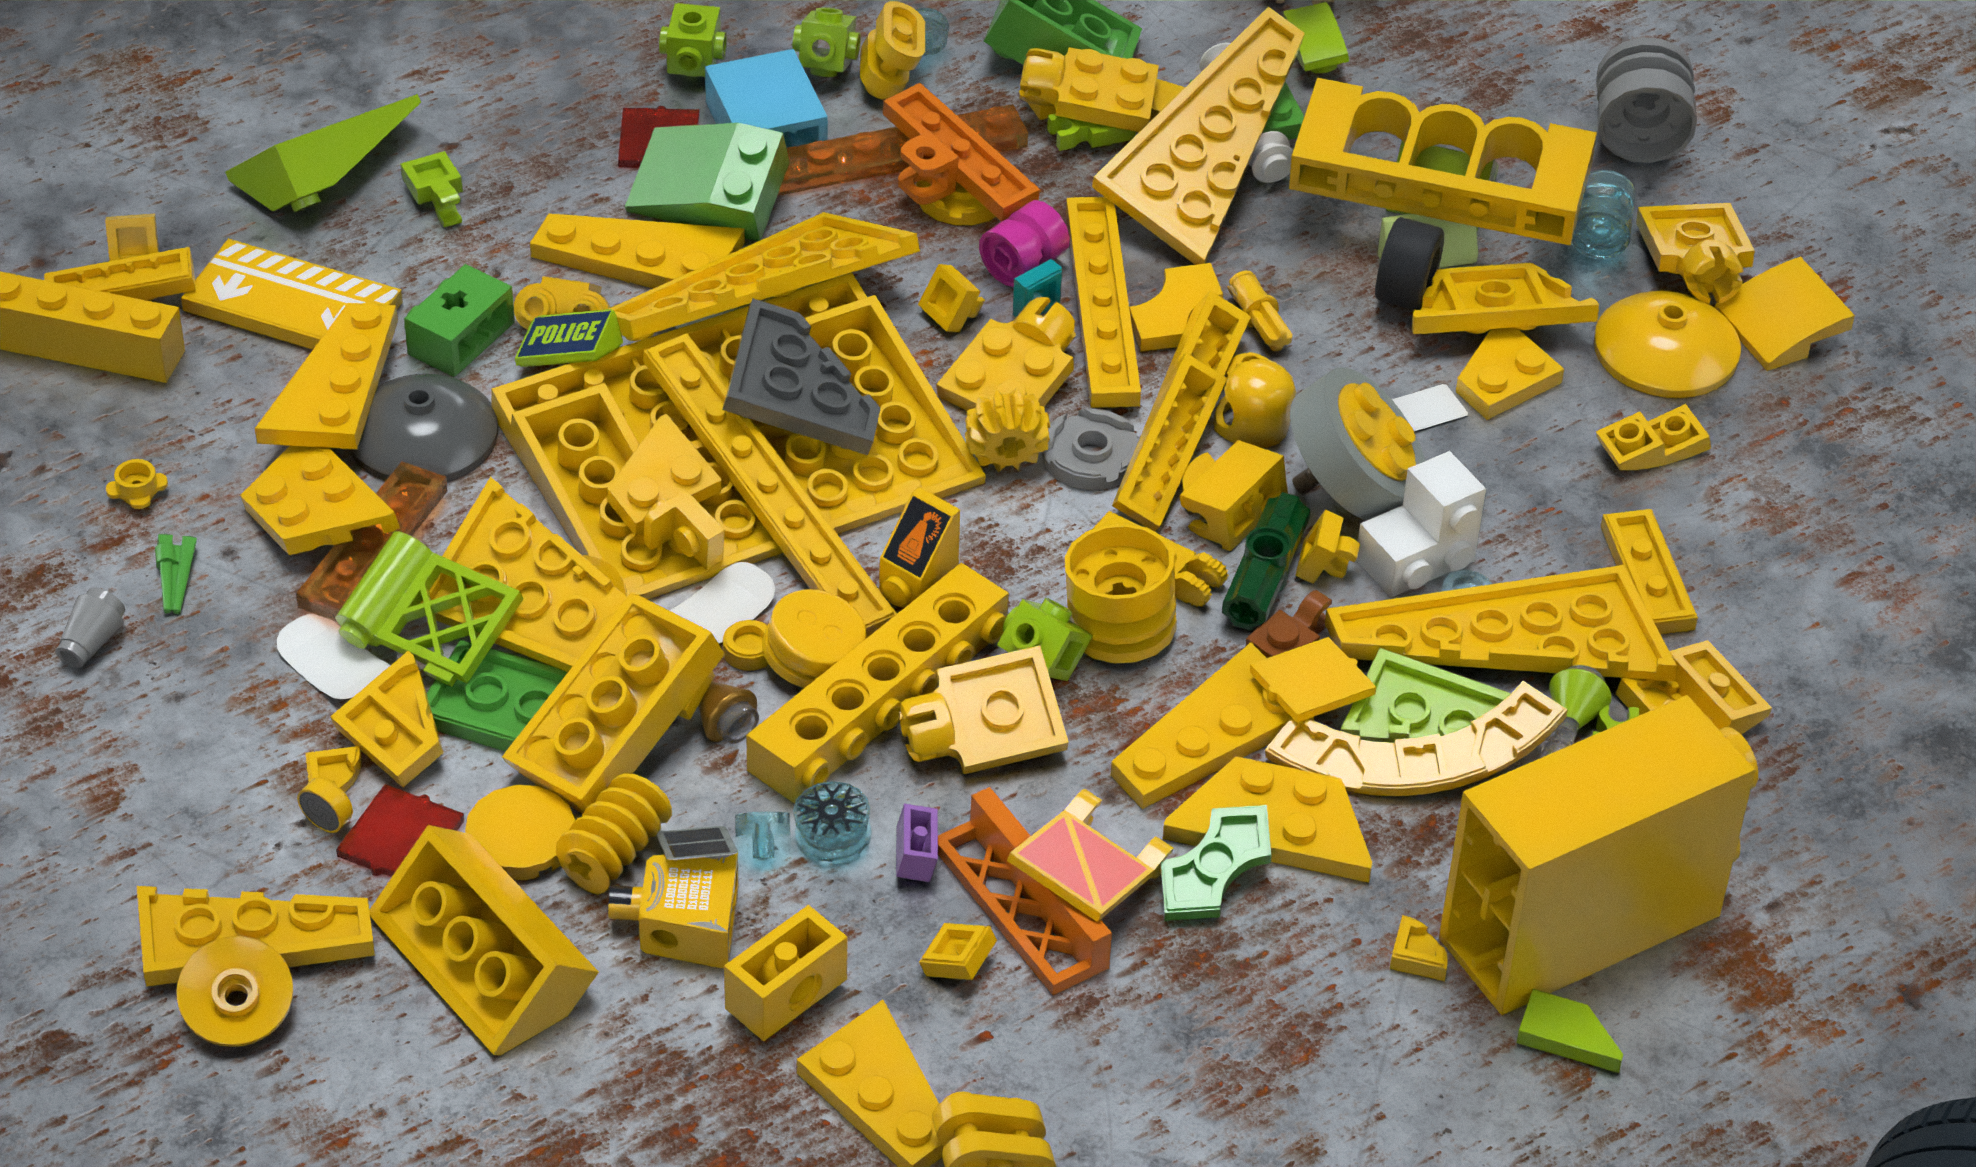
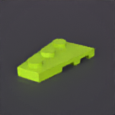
(1417, 701)

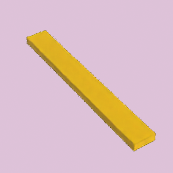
(764, 480)

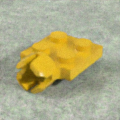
(1091, 86)
(1700, 244)
(1012, 356)
(987, 713)

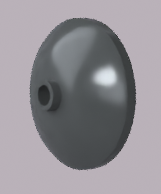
(428, 424)

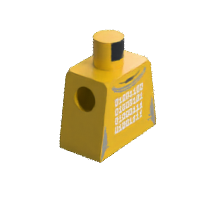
(683, 908)

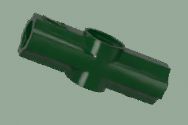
(1266, 561)

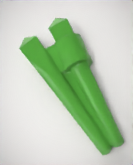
(174, 568)

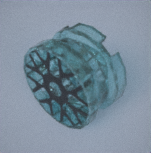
(821, 810)

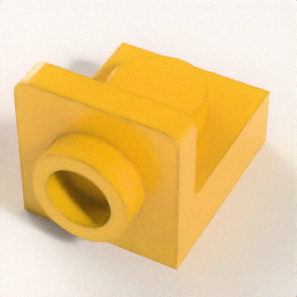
(689, 524)

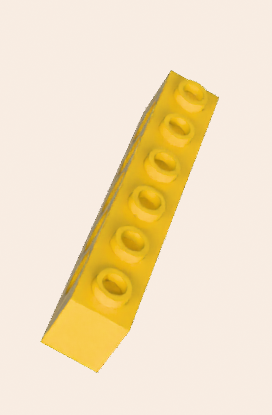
(864, 689)

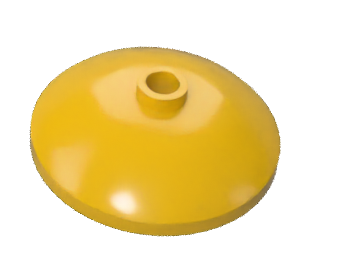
(1667, 344)

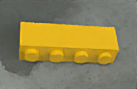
(89, 328)

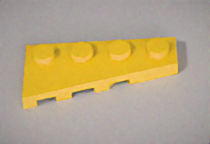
(632, 249)
(1202, 733)
(300, 930)

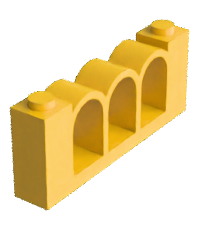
(1342, 113)

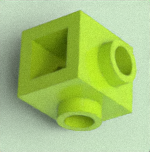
(837, 31)
(693, 39)
(1048, 627)

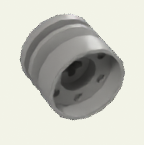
(1646, 100)

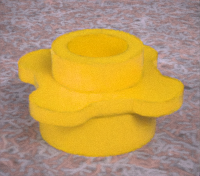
(136, 483)

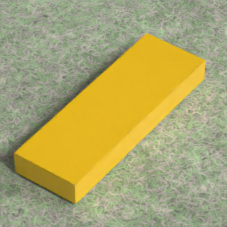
(1641, 548)

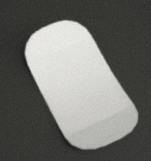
(730, 597)
(326, 658)

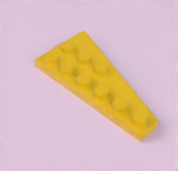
(1194, 153)

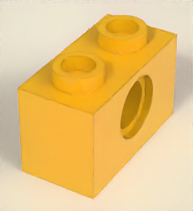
(785, 972)

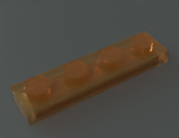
(412, 496)

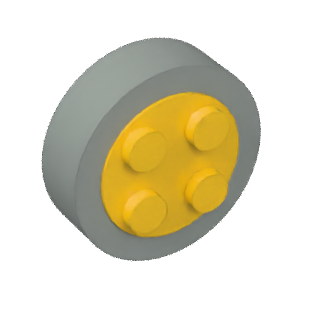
(1353, 443)

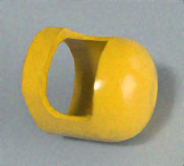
(1260, 402)

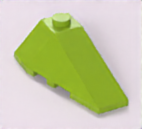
(317, 160)

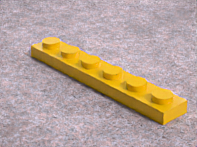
(1102, 303)

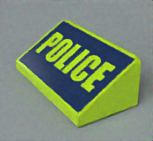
(569, 338)

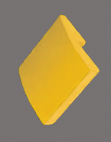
(1785, 313)
(1710, 684)

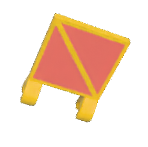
(1085, 864)

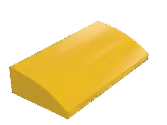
(615, 701)

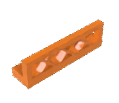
(1075, 931)

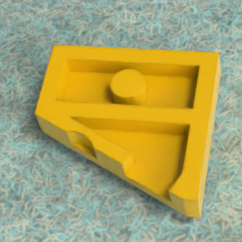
(1506, 372)
(660, 470)
(393, 721)

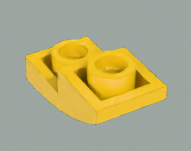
(1654, 443)

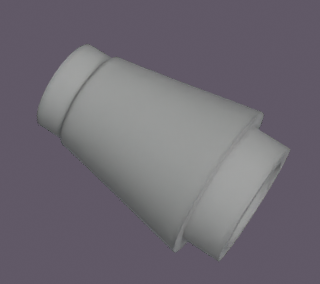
(90, 625)

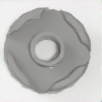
(1085, 468)

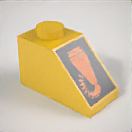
(920, 548)

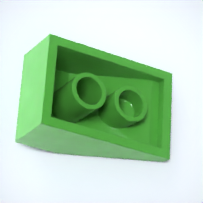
(1059, 25)
(711, 176)

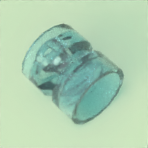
(1605, 215)

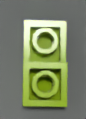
(1322, 42)

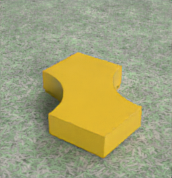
(1164, 318)

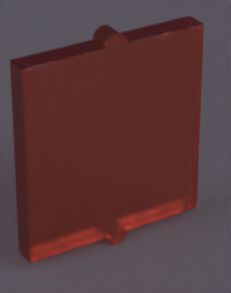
(638, 128)
(391, 829)

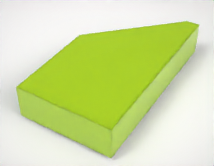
(1568, 1031)

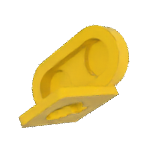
(557, 297)

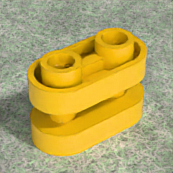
(892, 50)
(991, 1132)

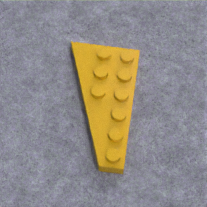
(769, 268)
(562, 591)
(1515, 625)

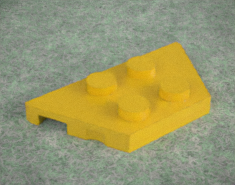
(1498, 298)
(313, 501)
(1307, 816)

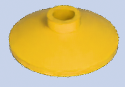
(232, 966)

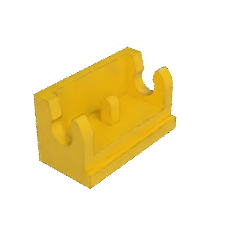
(1234, 493)

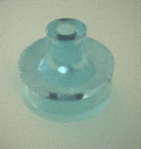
(935, 30)
(762, 829)

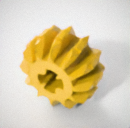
(1007, 429)

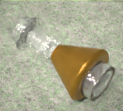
(728, 713)

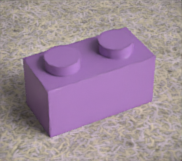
(917, 842)

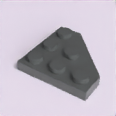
(795, 384)

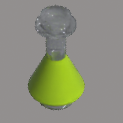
(1583, 695)

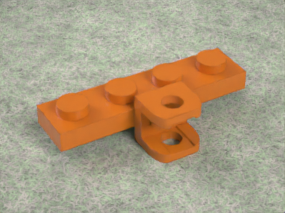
(951, 154)

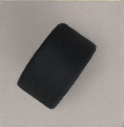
(1408, 263)

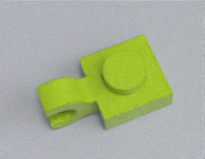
(435, 180)

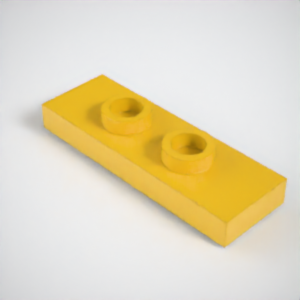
(135, 277)

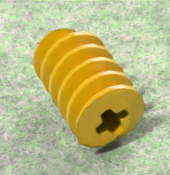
(612, 831)

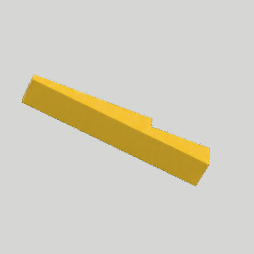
(1181, 410)

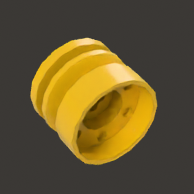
(1122, 591)

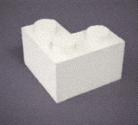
(1431, 530)

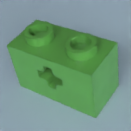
(459, 320)

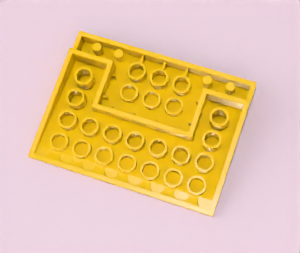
(589, 417)

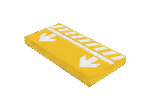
(278, 293)

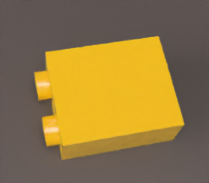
(1595, 852)

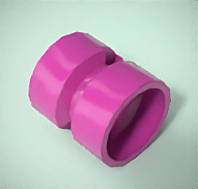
(1024, 241)

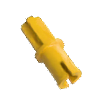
(1262, 309)

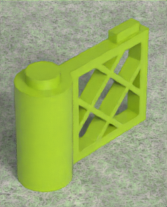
(392, 596)

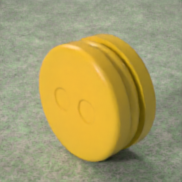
(810, 634)

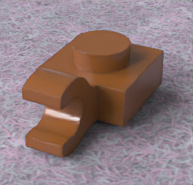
(1286, 633)

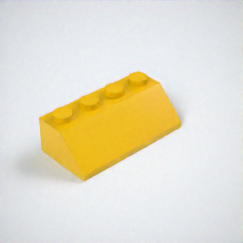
(480, 940)

